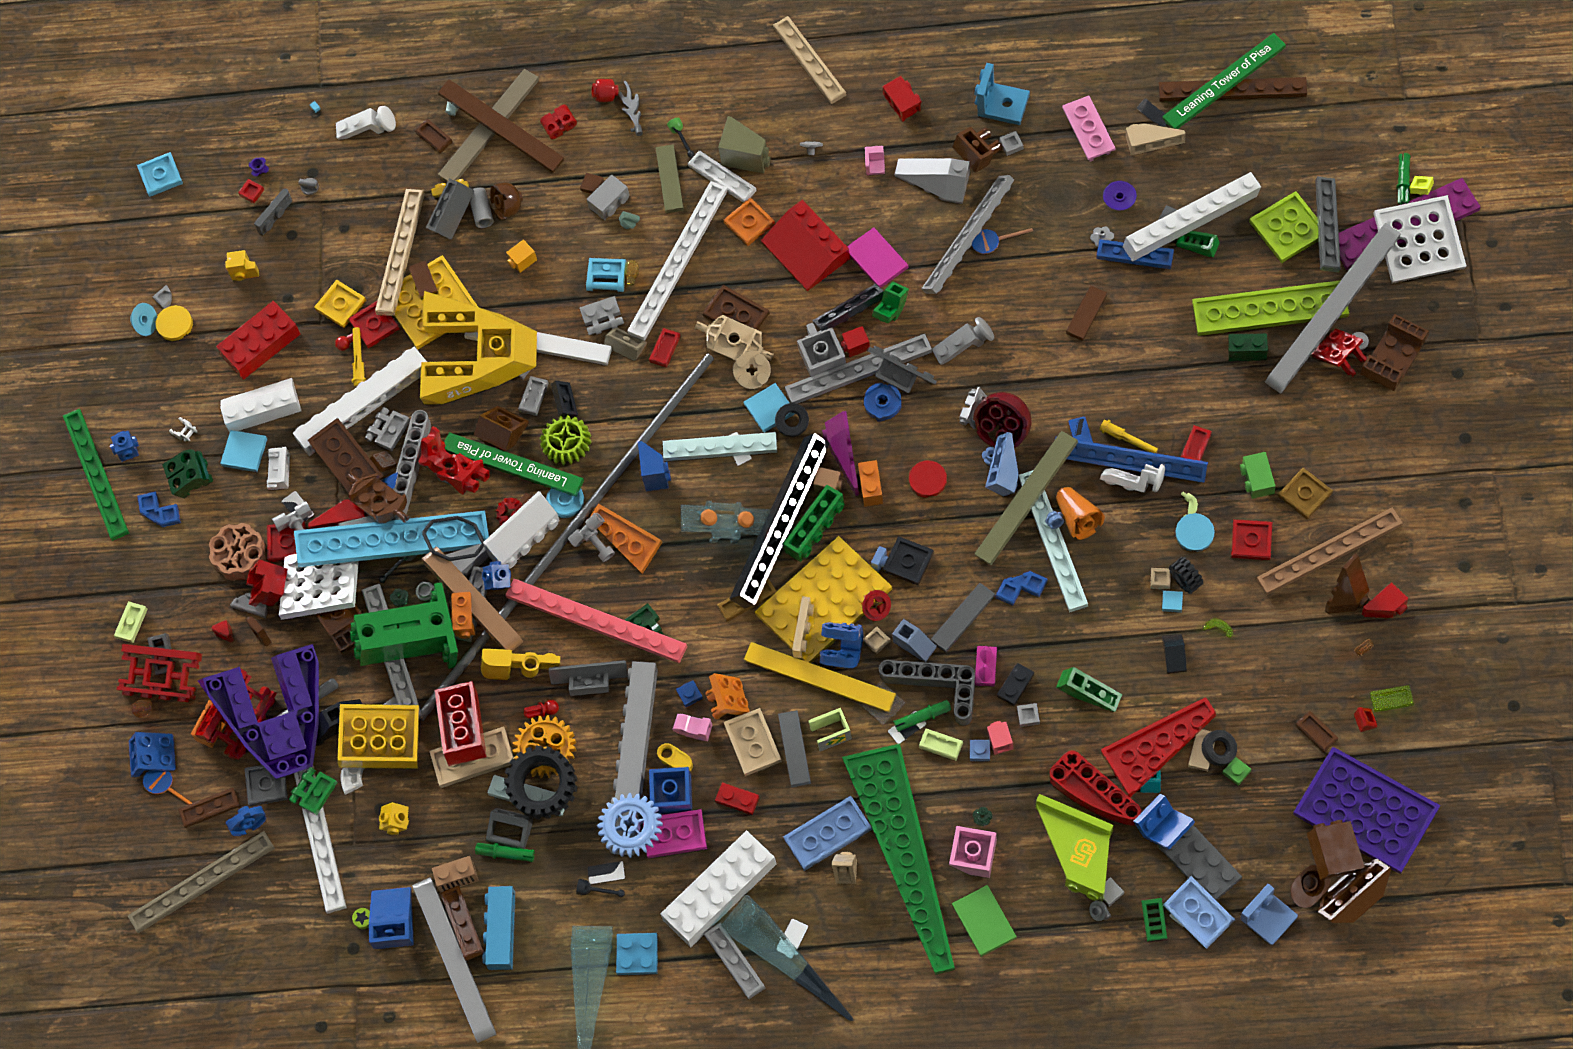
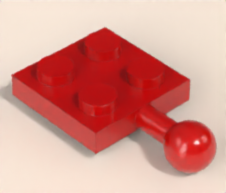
(372, 328)

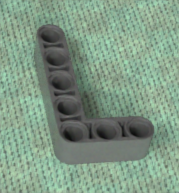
(935, 680)

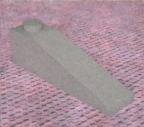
(939, 176)

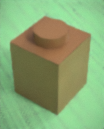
(827, 477)

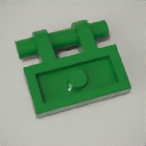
(317, 793)

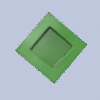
(1237, 771)

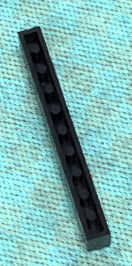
(779, 521)

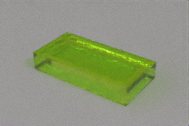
(1391, 698)

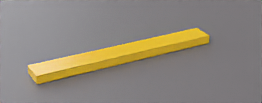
(819, 677)

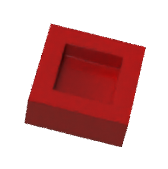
(251, 191)

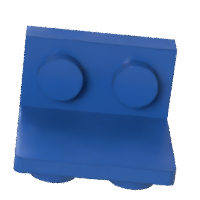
(151, 752)
(1162, 823)

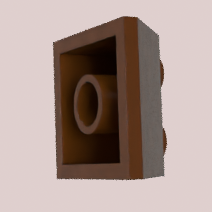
(500, 428)

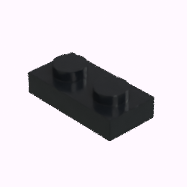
(564, 399)
(1015, 684)

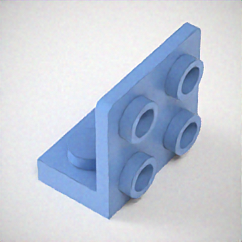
(1268, 915)

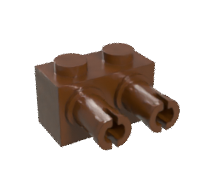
(973, 148)

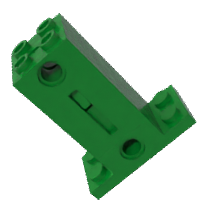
(405, 632)

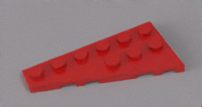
(1149, 749)

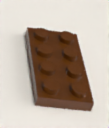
(342, 453)

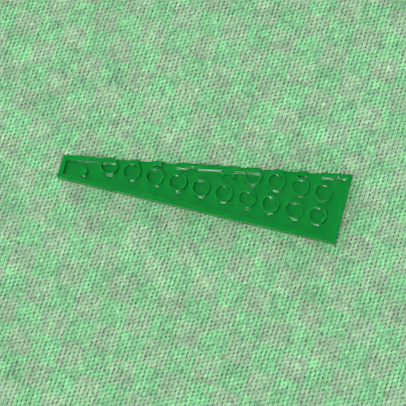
(890, 808)

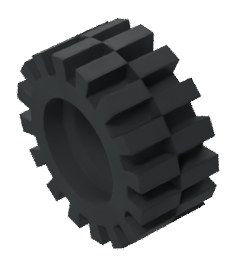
(1186, 575)

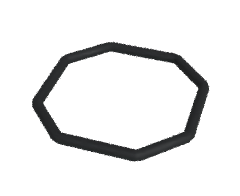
(449, 519)

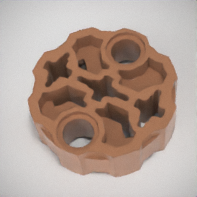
(236, 551)

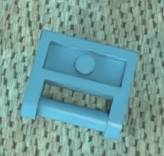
(606, 269)

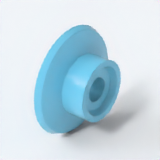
(144, 319)

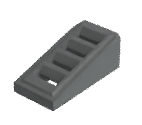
(167, 645)

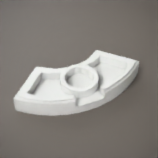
(351, 779)

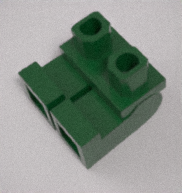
(188, 472)

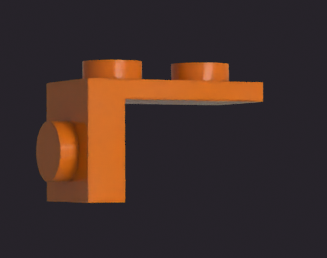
(462, 615)

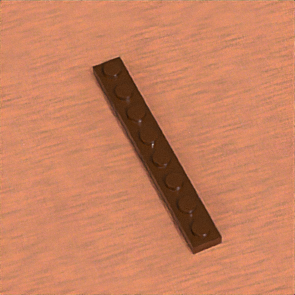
(1244, 90)

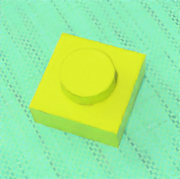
(1421, 185)

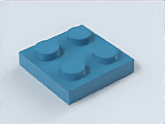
(637, 954)

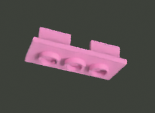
(1088, 128)

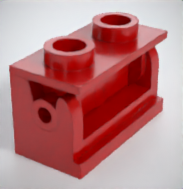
(901, 98)

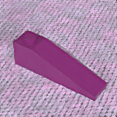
(838, 436)

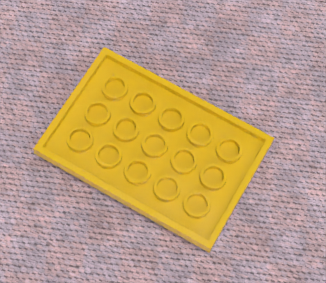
(836, 588)

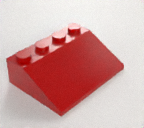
(806, 246)

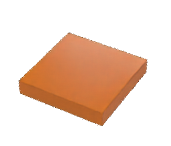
(749, 221)

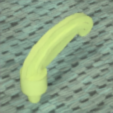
(1192, 503)

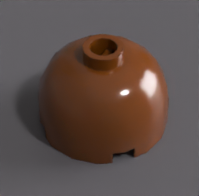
(506, 200)

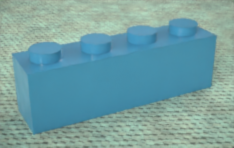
(500, 928)

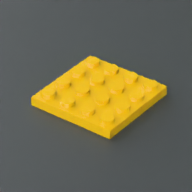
(410, 306)

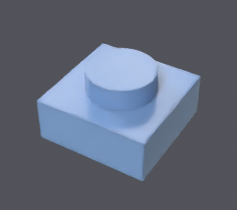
(879, 559)
(979, 750)

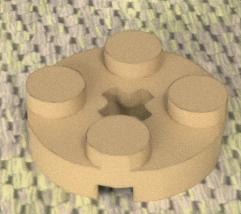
(760, 376)

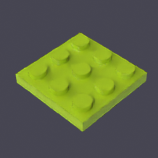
(1287, 226)

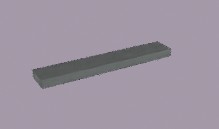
(1327, 224)

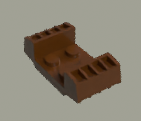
(1395, 352)
(338, 625)

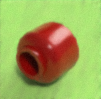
(604, 90)

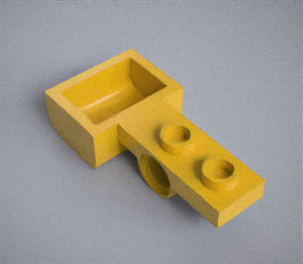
(498, 663)

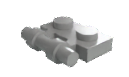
(599, 312)
(391, 431)

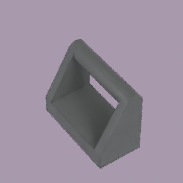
(510, 818)

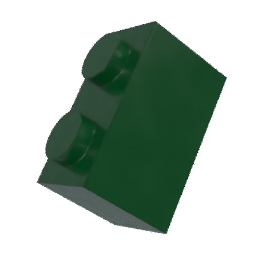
(1247, 347)

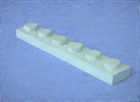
(719, 446)

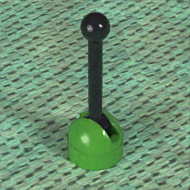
(675, 126)

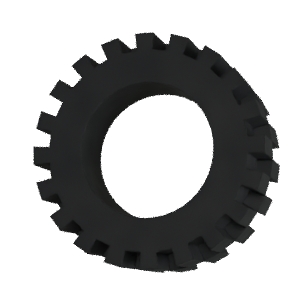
(519, 772)

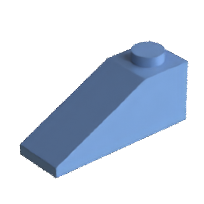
(1003, 469)

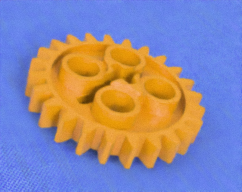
(552, 731)

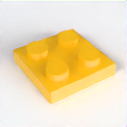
(340, 303)

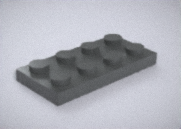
(1203, 862)

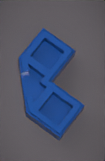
(162, 516)
(1028, 582)

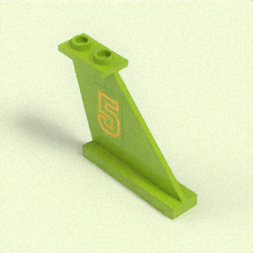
(1079, 844)

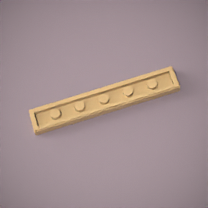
(809, 60)

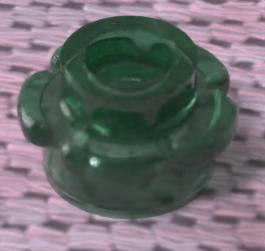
(399, 601)
(982, 821)

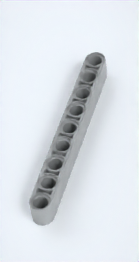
(454, 960)

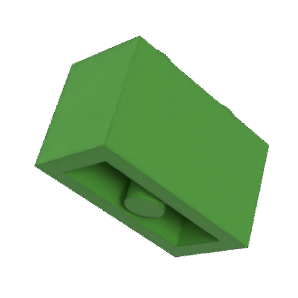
(1258, 475)

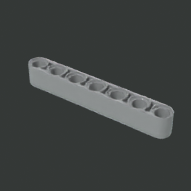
(411, 463)

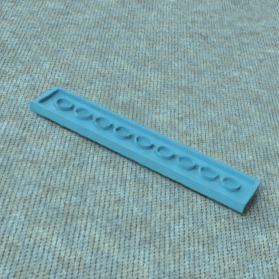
(386, 539)

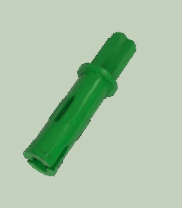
(1403, 179)
(922, 715)
(504, 852)

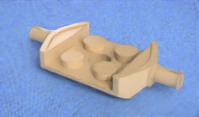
(724, 327)

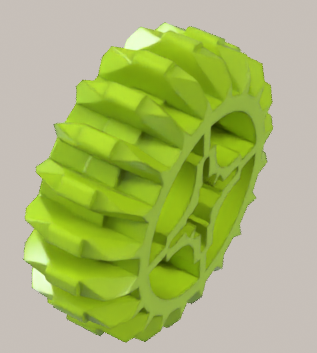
(551, 436)

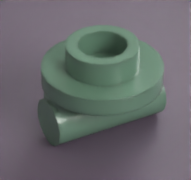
(628, 220)

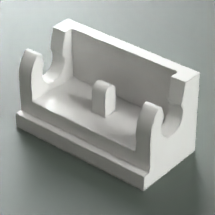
(278, 468)

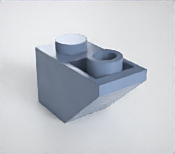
(913, 640)

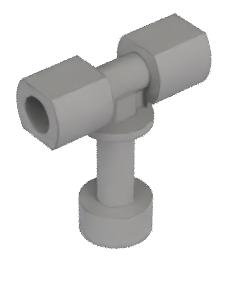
(293, 519)
(589, 533)

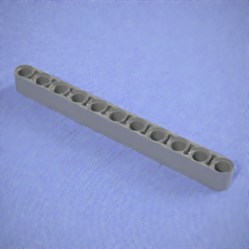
(1332, 308)

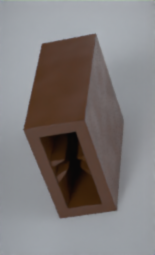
(1335, 849)

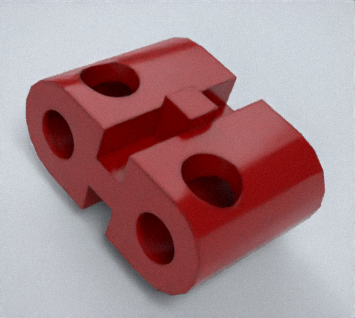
(558, 121)

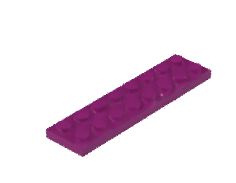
(1356, 239)

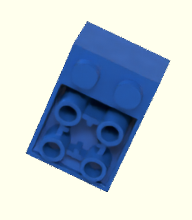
(391, 918)

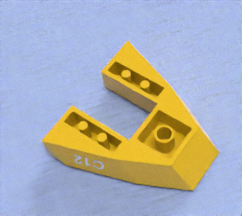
(502, 350)

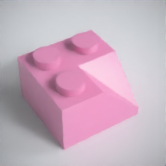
(973, 851)

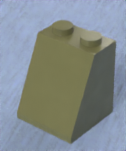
(743, 148)

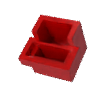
(267, 583)

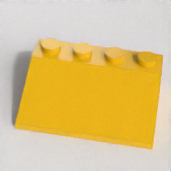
(378, 736)

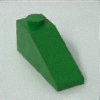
(1088, 689)

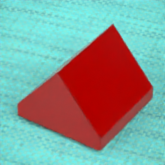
(223, 631)
(1365, 719)

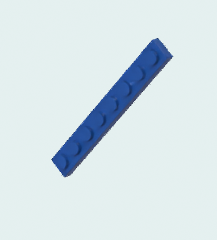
(1136, 460)

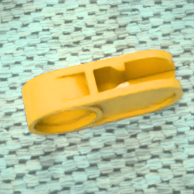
(677, 759)

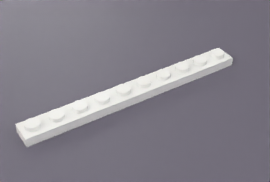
(677, 260)

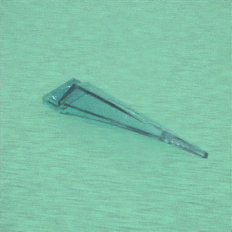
(590, 959)

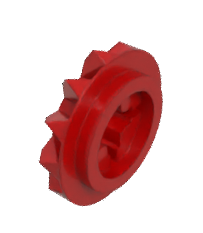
(507, 503)
(883, 607)

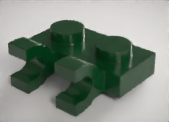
(646, 618)

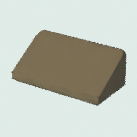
(624, 343)

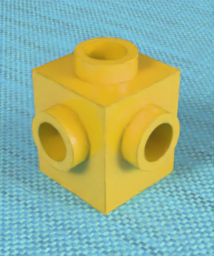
(393, 818)

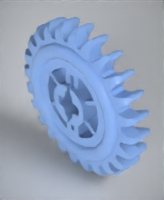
(624, 842)

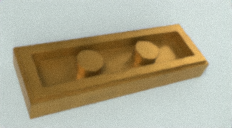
(732, 610)

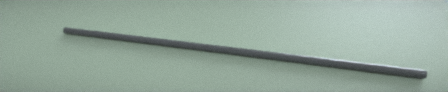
(575, 524)

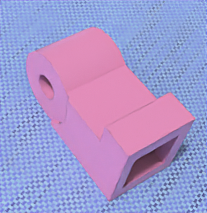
(693, 727)

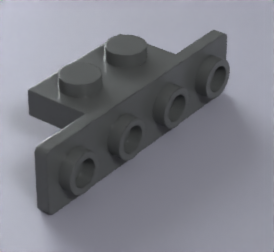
(897, 373)
(588, 677)

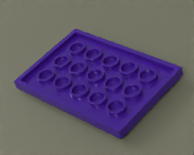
(1383, 813)

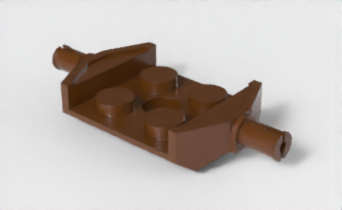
(371, 489)

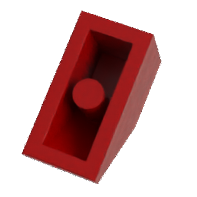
(1386, 603)

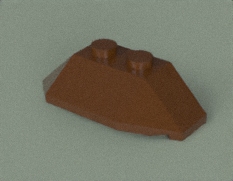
(1355, 893)

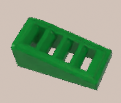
(1208, 248)
(1150, 902)

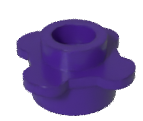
(258, 162)

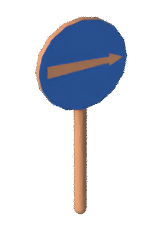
(988, 241)

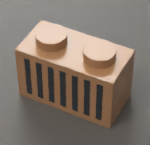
(455, 873)

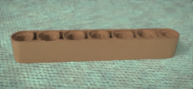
(482, 610)

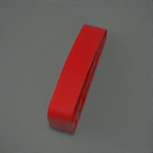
(1085, 791)

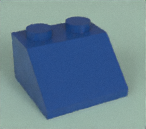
(653, 468)

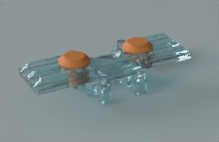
(704, 519)

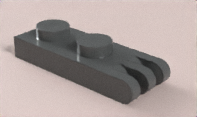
(273, 212)

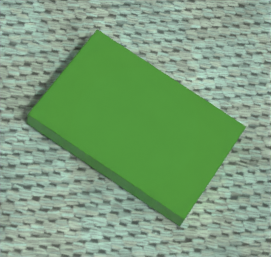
(984, 920)

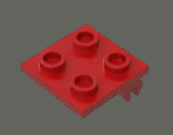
(1337, 348)

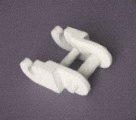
(180, 435)

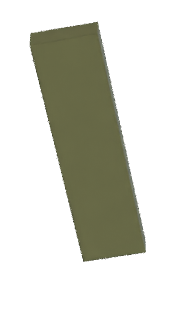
(669, 178)

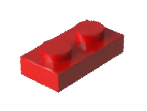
(737, 798)

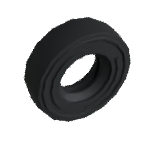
(799, 411)
(1229, 742)

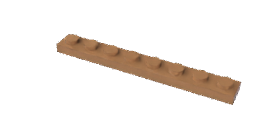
(1329, 551)

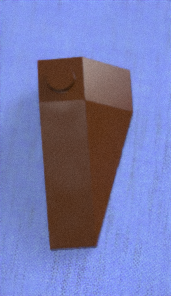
(1350, 590)

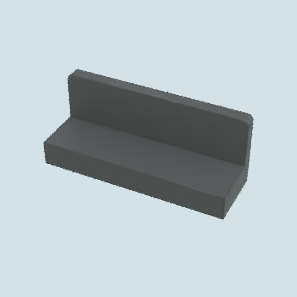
(450, 208)

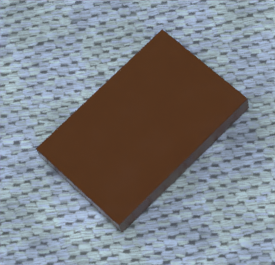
(735, 307)

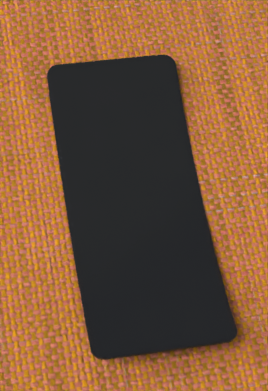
(1152, 112)

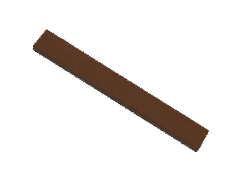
(501, 126)

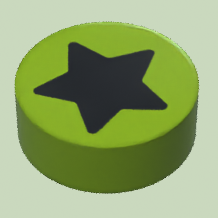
(361, 918)

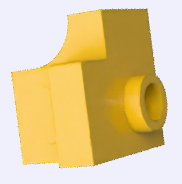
(240, 267)

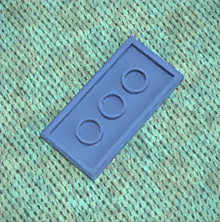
(827, 833)

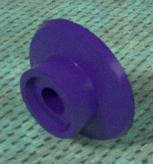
(1119, 189)

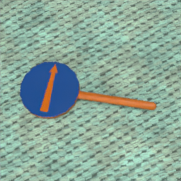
(159, 782)

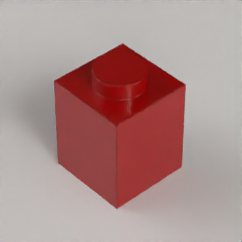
(855, 342)

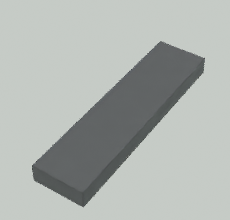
(963, 617)

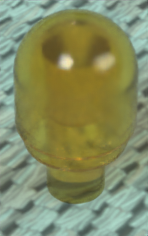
(631, 271)

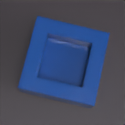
(689, 693)

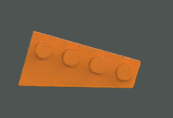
(628, 538)

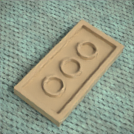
(498, 757)

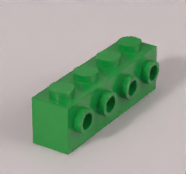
(813, 523)

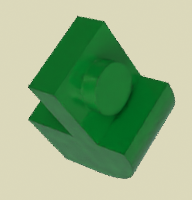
(892, 303)

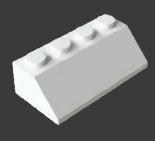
(260, 405)
(522, 531)

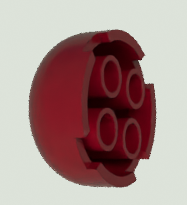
(1007, 412)

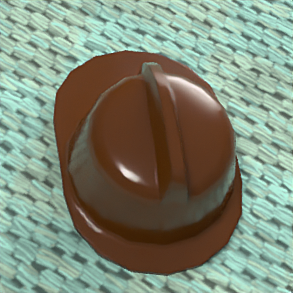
(1308, 887)

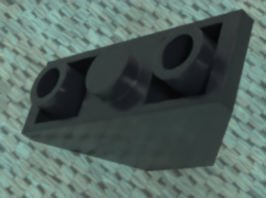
(329, 720)

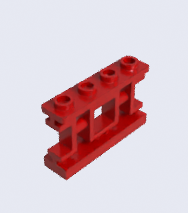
(160, 657)
(207, 728)

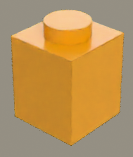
(521, 256)

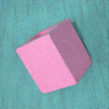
(874, 160)

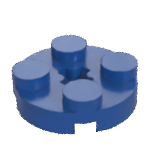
(885, 411)
(246, 819)

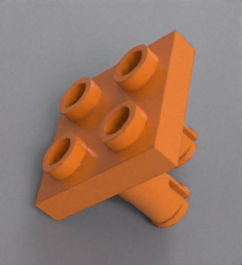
(728, 695)

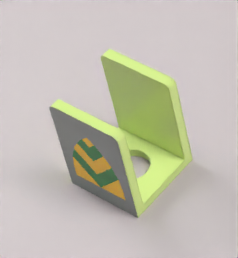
(827, 719)

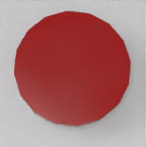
(927, 479)

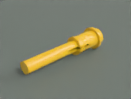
(358, 365)
(1119, 433)

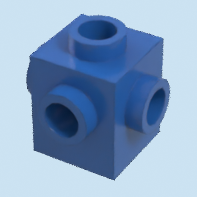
(124, 445)
(496, 576)

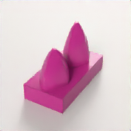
(985, 666)

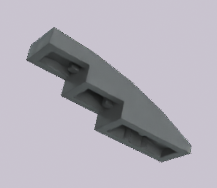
(794, 748)

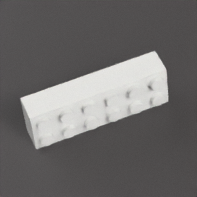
(718, 888)

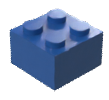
(671, 789)

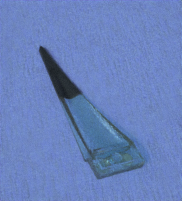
(759, 933)

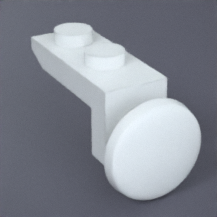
(366, 120)
(1133, 482)

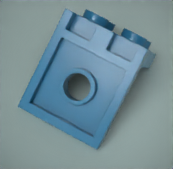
(992, 96)

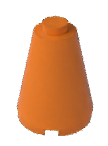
(1079, 513)

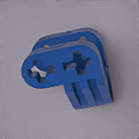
(851, 645)

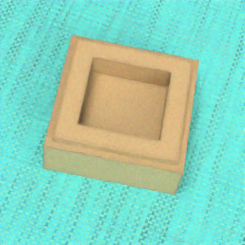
(1160, 578)
(876, 640)

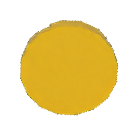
(174, 323)

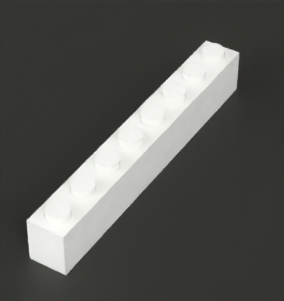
(1191, 216)
(366, 397)

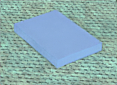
(1198, 912)

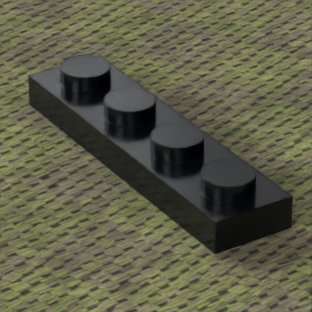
(849, 308)

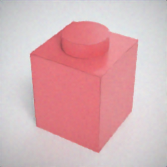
(999, 737)

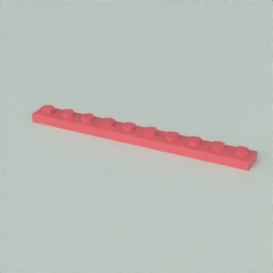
(596, 620)

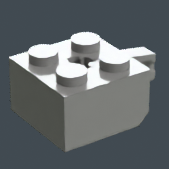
(820, 350)

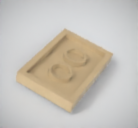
(752, 742)

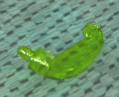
(1219, 624)

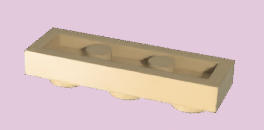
(803, 627)

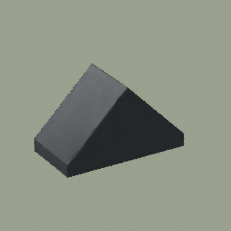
(1174, 653)

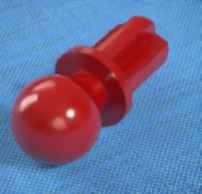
(550, 707)

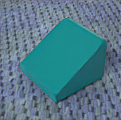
(1153, 785)

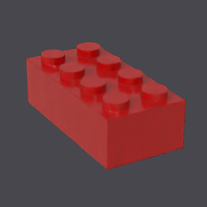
(258, 340)
(460, 723)

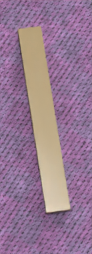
(400, 252)

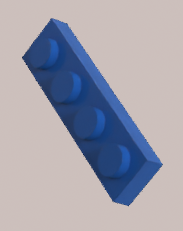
(1115, 252)

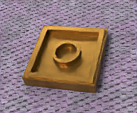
(1305, 493)

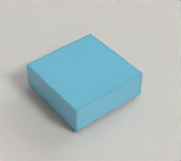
(1172, 601)

